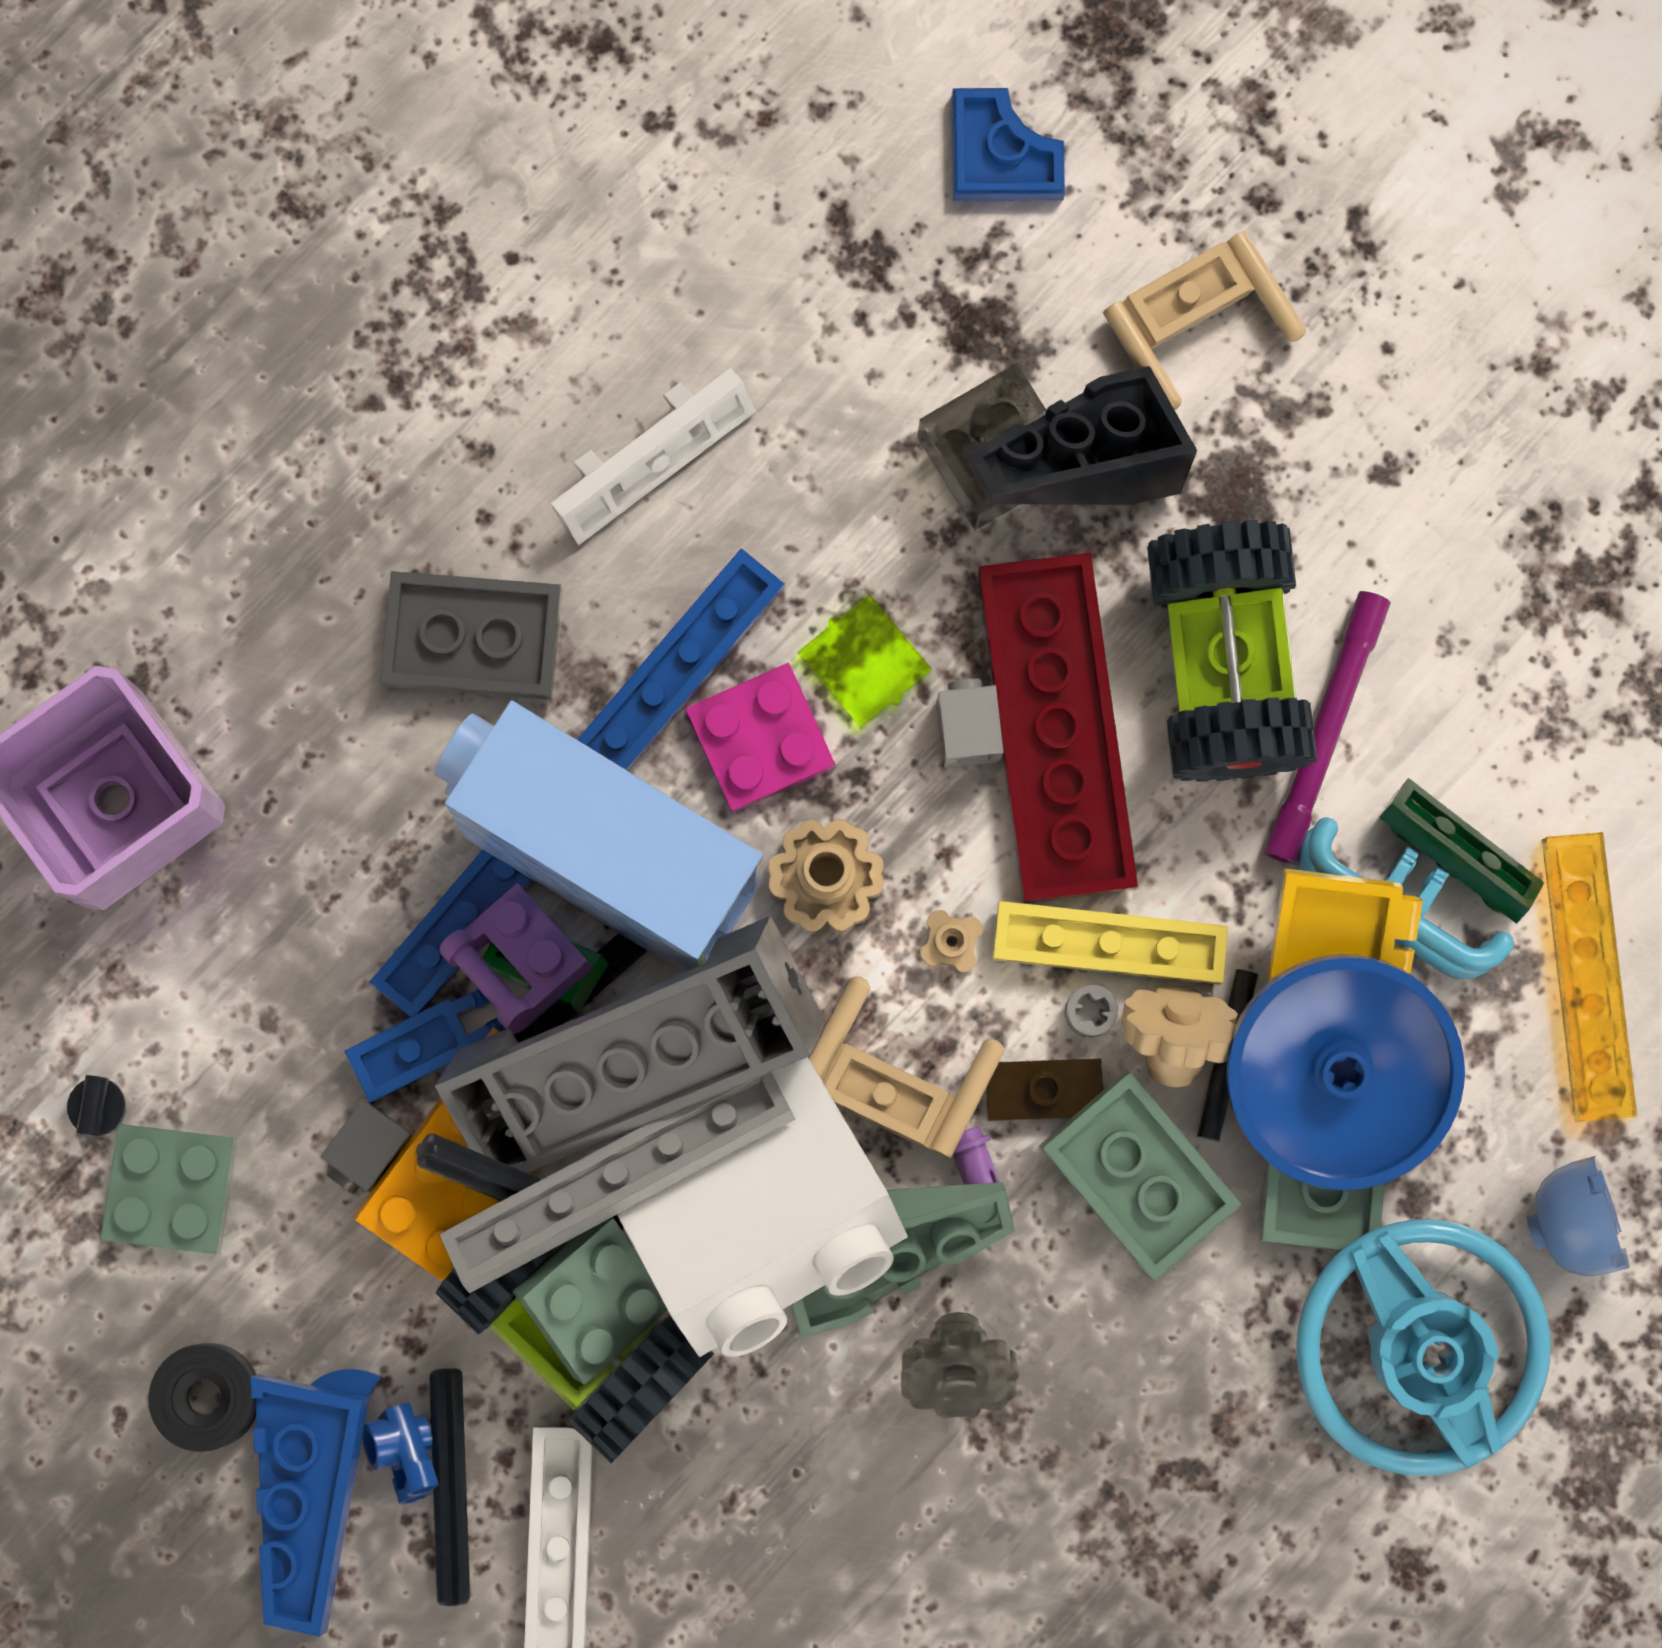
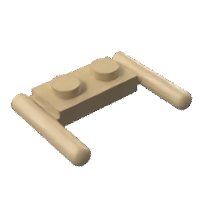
(1193, 295)
(890, 1095)

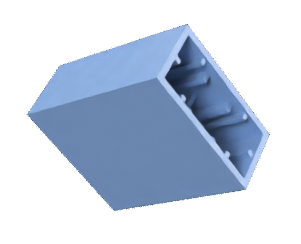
(597, 835)

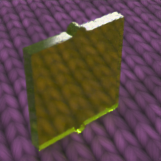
(864, 661)

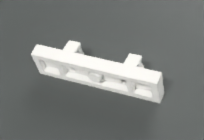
(653, 456)

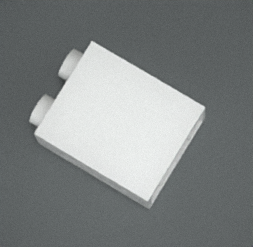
(767, 1225)

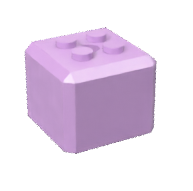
(63, 760)

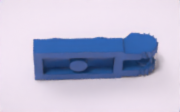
(416, 1046)

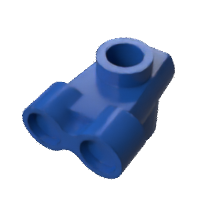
(402, 1443)

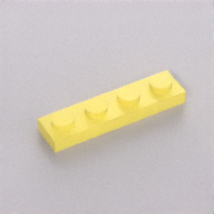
(1110, 943)

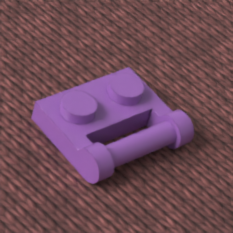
(530, 945)

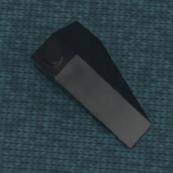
(1100, 448)

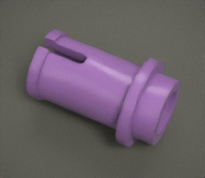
(974, 1158)

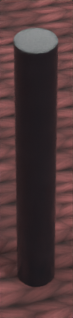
(1217, 1093)

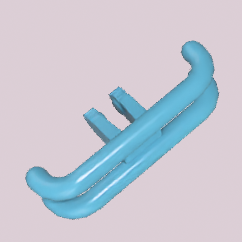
(1432, 942)

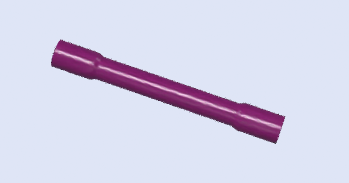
(1358, 642)

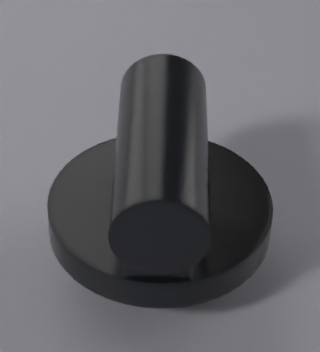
(96, 1106)

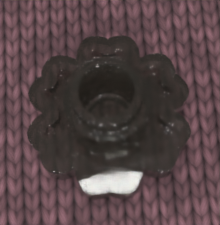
(959, 1369)

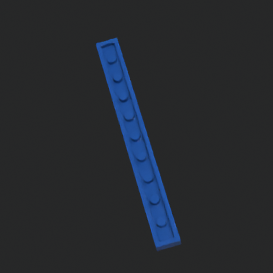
(620, 734)

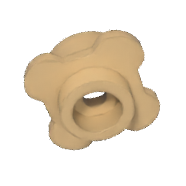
(966, 933)

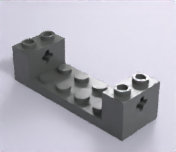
(636, 1056)

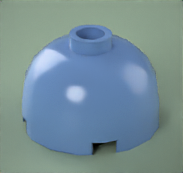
(1578, 1220)

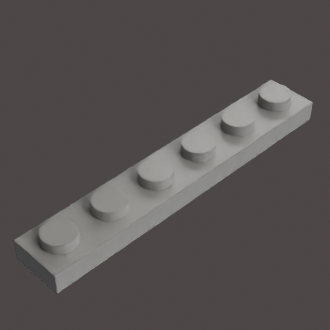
(612, 1180)

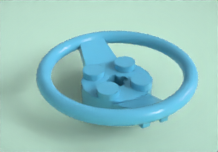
(1408, 1321)

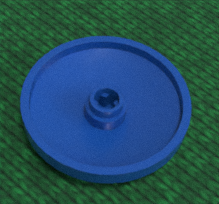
(1345, 1072)

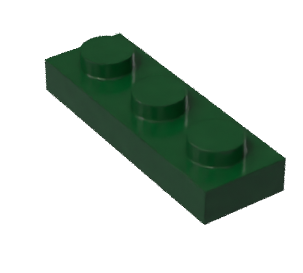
(1462, 851)

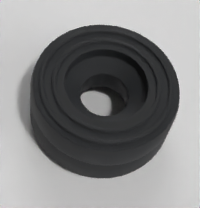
(170, 1397)

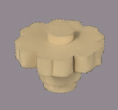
(826, 876)
(1178, 1031)

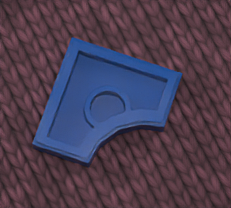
(999, 154)

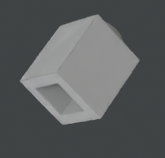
(969, 724)

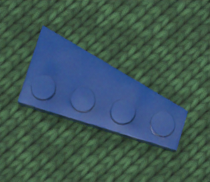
(307, 1474)

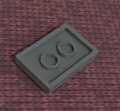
(471, 635)

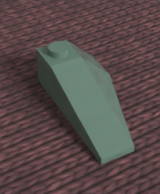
(941, 1228)

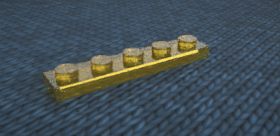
(1589, 977)

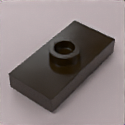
(1042, 1089)

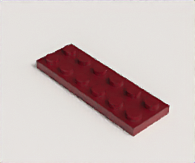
(1057, 728)

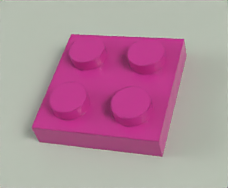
(760, 738)

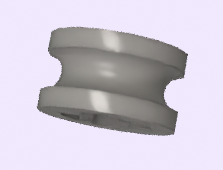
(1094, 993)

